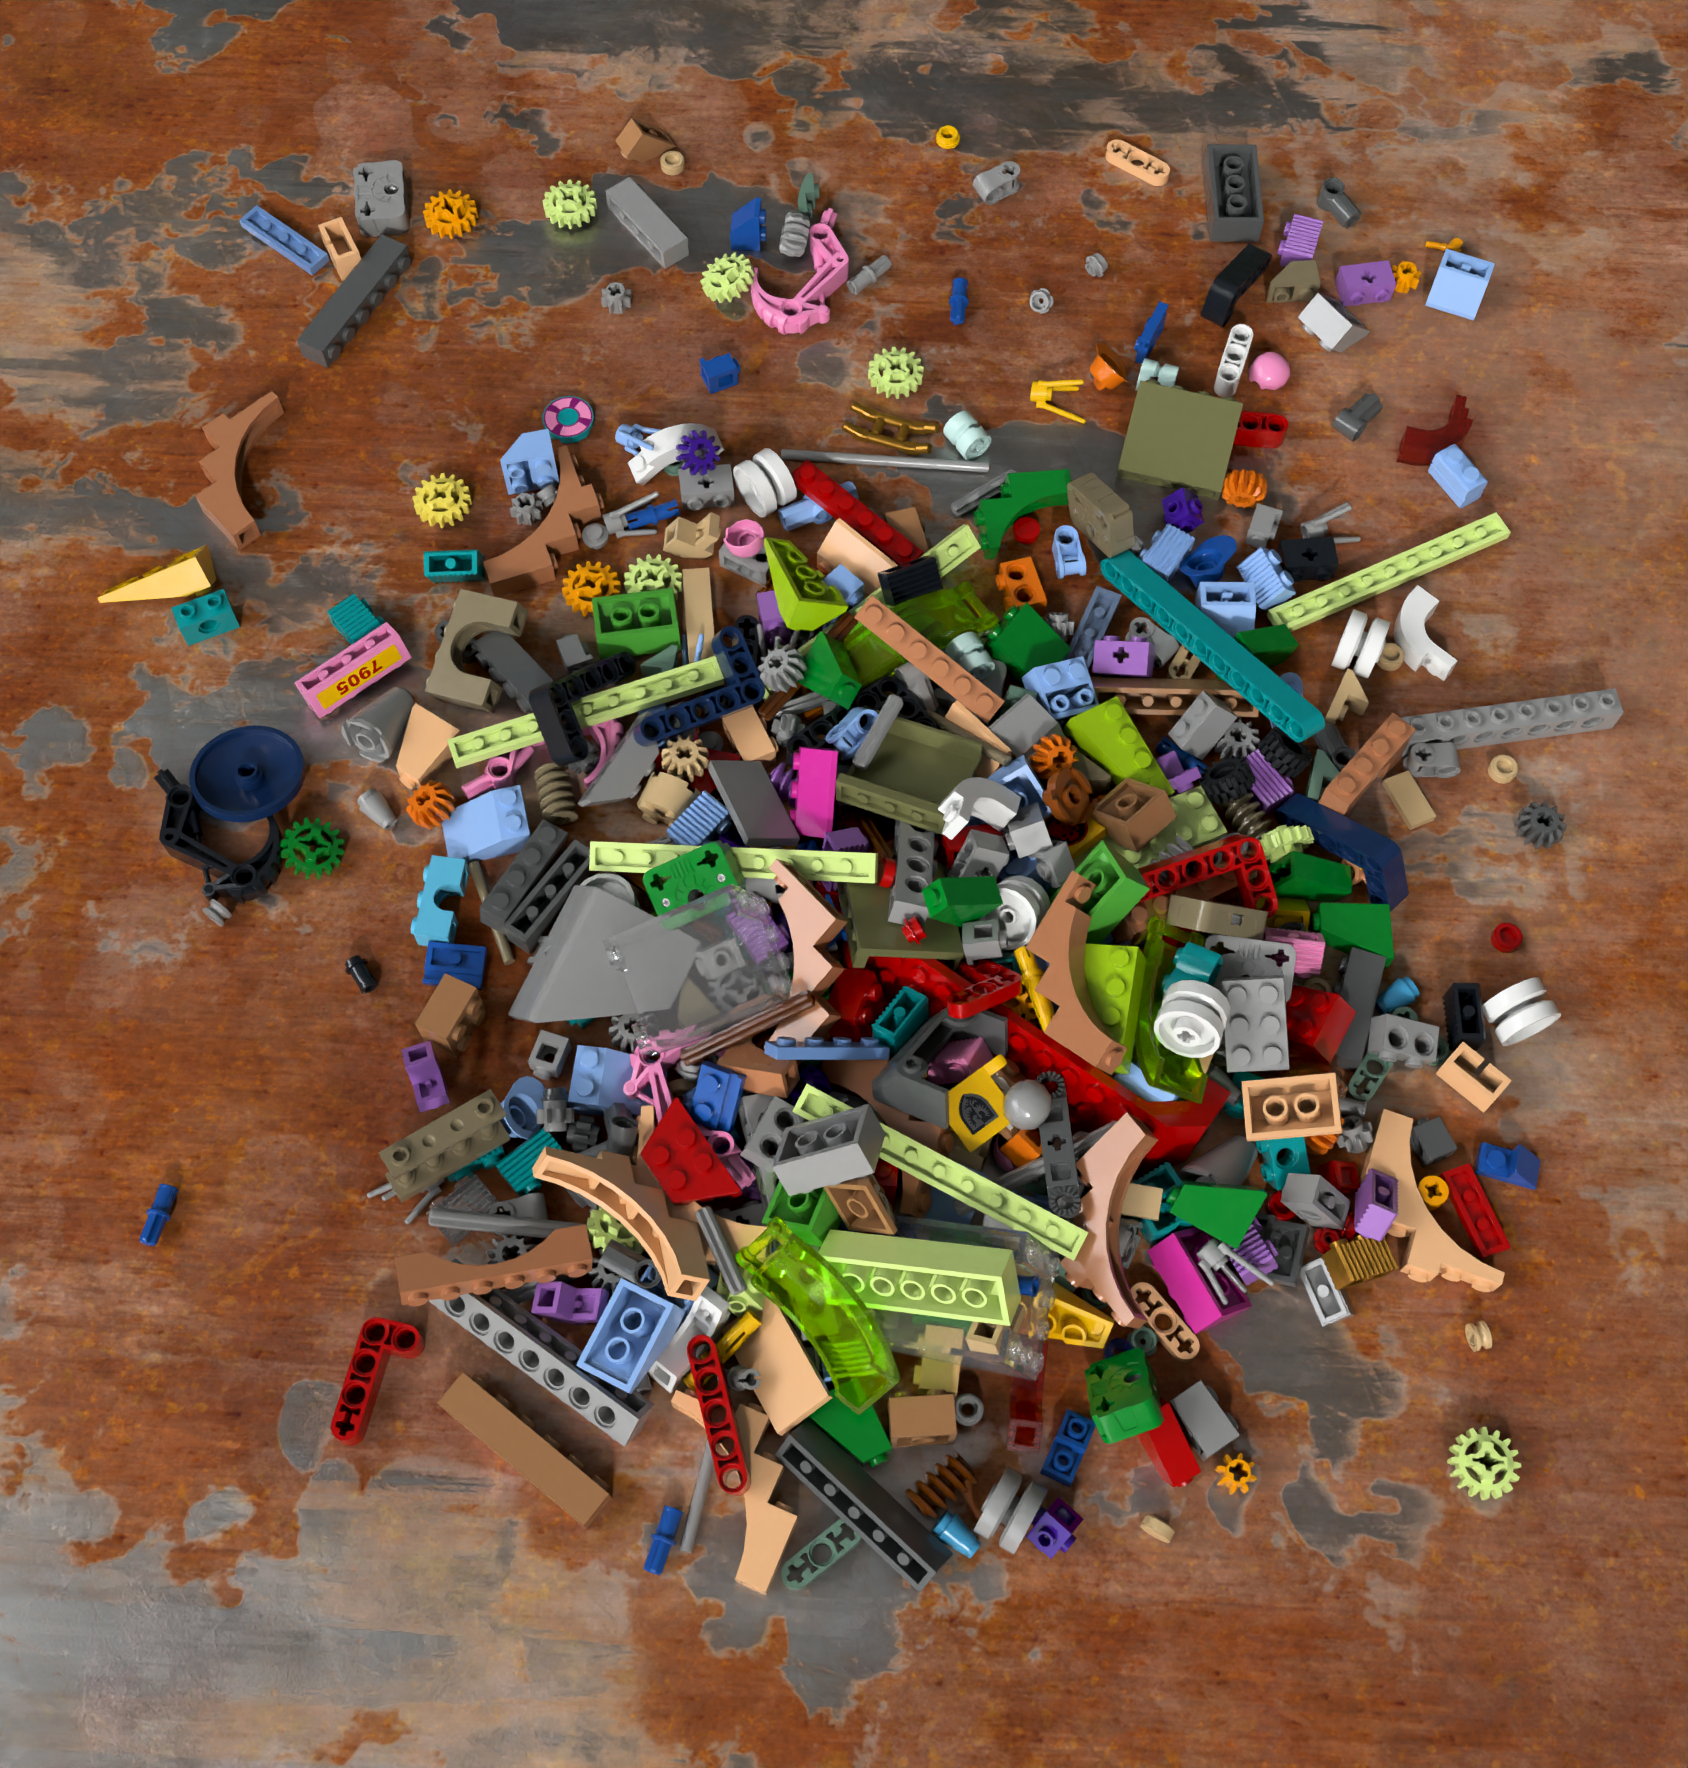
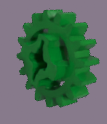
(300, 846)

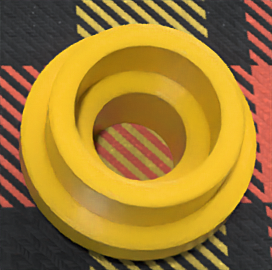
(947, 137)

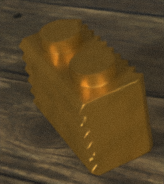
(1358, 1261)

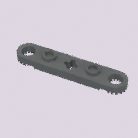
(1060, 1164)

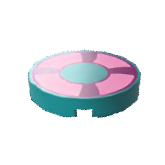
(568, 419)

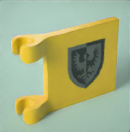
(977, 1106)

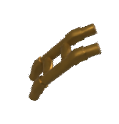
(880, 420)

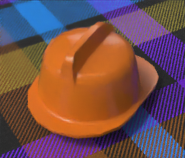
(1107, 368)

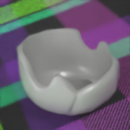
(1027, 1104)

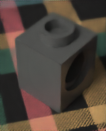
(1431, 1141)

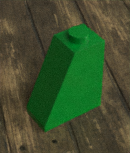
(1268, 644)
(830, 671)
(1310, 878)
(961, 899)
(1355, 926)
(1217, 1208)
(855, 1434)

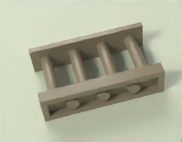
(445, 1145)

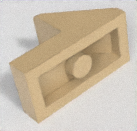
(1348, 697)

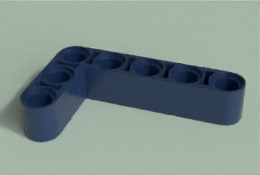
(710, 702)
(1353, 842)

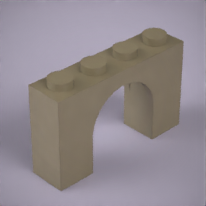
(471, 616)

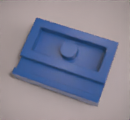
(1151, 333)
(456, 960)
(717, 1097)

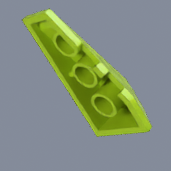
(799, 590)

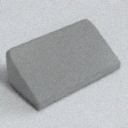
(1328, 1302)

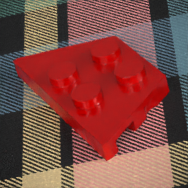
(685, 1160)

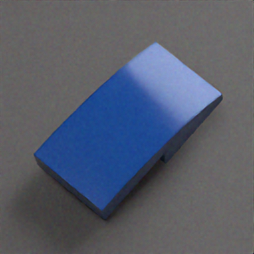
(1068, 1448)

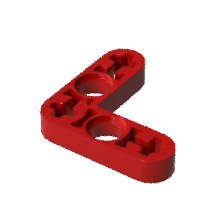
(991, 987)

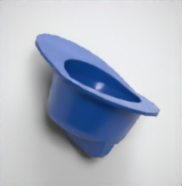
(1209, 559)

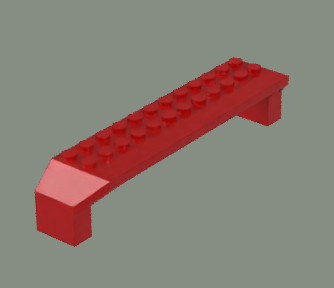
(1091, 1094)

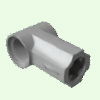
(918, 685)

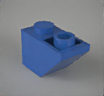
(747, 227)

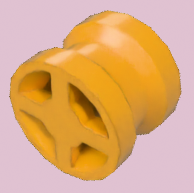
(1433, 1183)

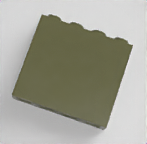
(1179, 439)
(911, 774)
(871, 934)

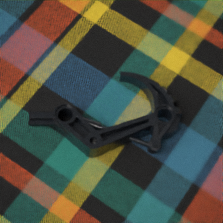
(182, 823)

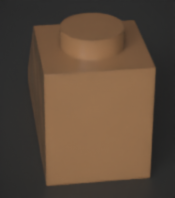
(643, 141)

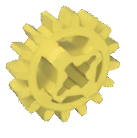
(441, 500)

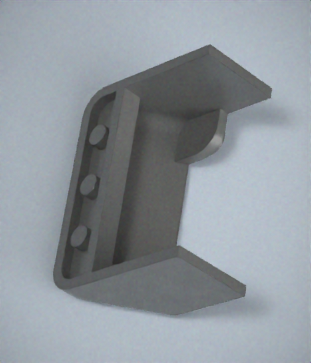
(902, 1078)

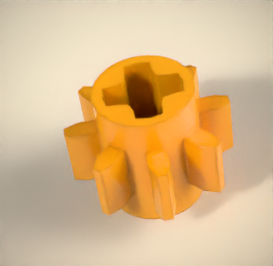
(1405, 276)
(1243, 1469)

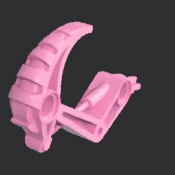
(809, 304)
(606, 734)
(654, 1074)

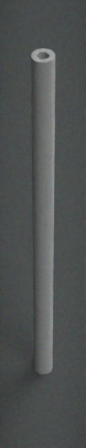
(883, 460)

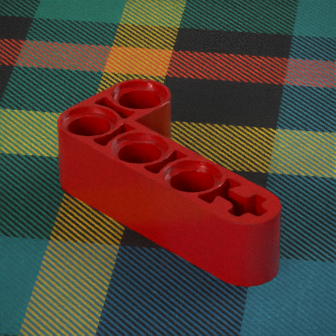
(372, 1380)

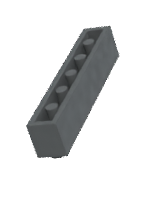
(354, 301)
(863, 1504)

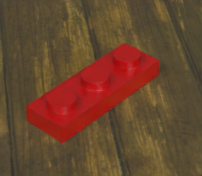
(1475, 1212)

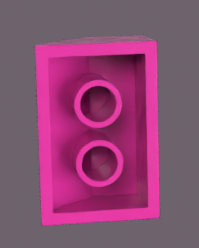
(814, 790)
(1188, 1283)

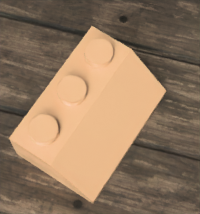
(855, 553)
(965, 719)
(1291, 1107)

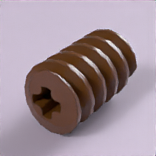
(941, 1486)

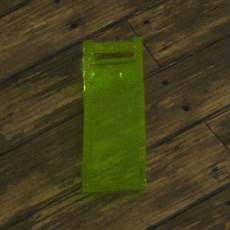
(935, 615)
(1159, 1065)
(826, 1313)

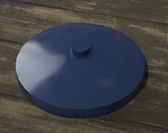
(247, 773)

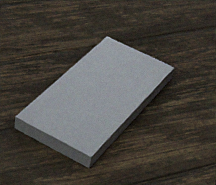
(753, 803)

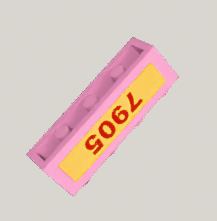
(353, 670)

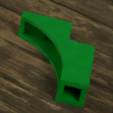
(1019, 496)

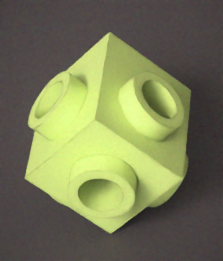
(740, 1303)

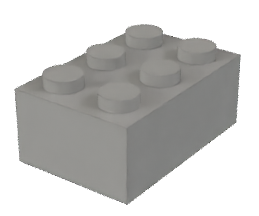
(1256, 1024)
(829, 1150)

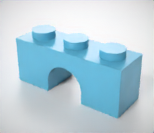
(442, 879)

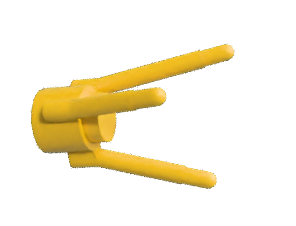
(1043, 391)

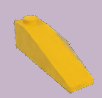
(184, 576)
(1077, 1321)

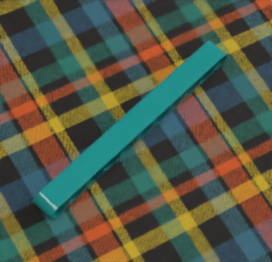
(1213, 646)

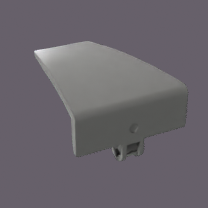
(571, 966)

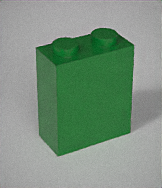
(1025, 642)

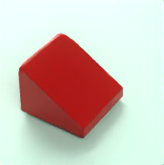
(1341, 1175)

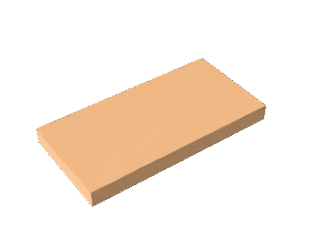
(789, 1379)

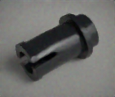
(359, 971)

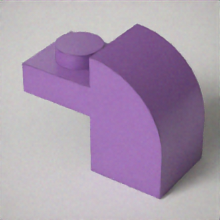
(1179, 779)
(425, 1076)
(569, 1304)

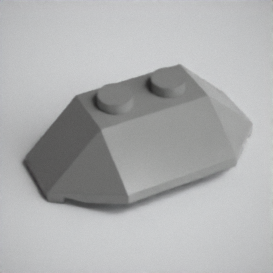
(623, 769)

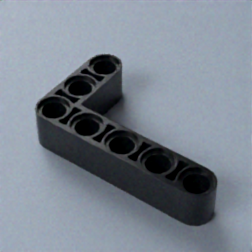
(871, 696)
(555, 712)

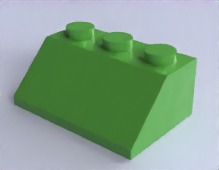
(636, 622)
(1116, 890)
(806, 1215)

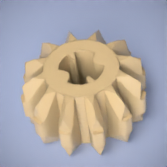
(685, 758)

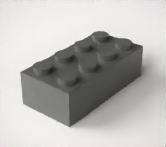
(1233, 193)

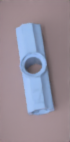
(807, 511)

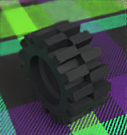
(1285, 753)
(1227, 779)

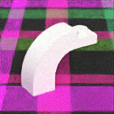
(650, 462)
(1413, 639)
(980, 799)
(705, 1318)

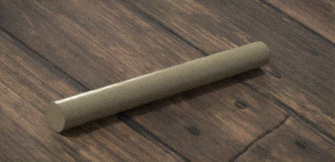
(988, 749)
(483, 891)

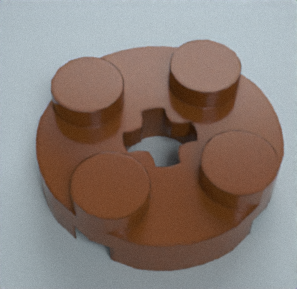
(1069, 810)

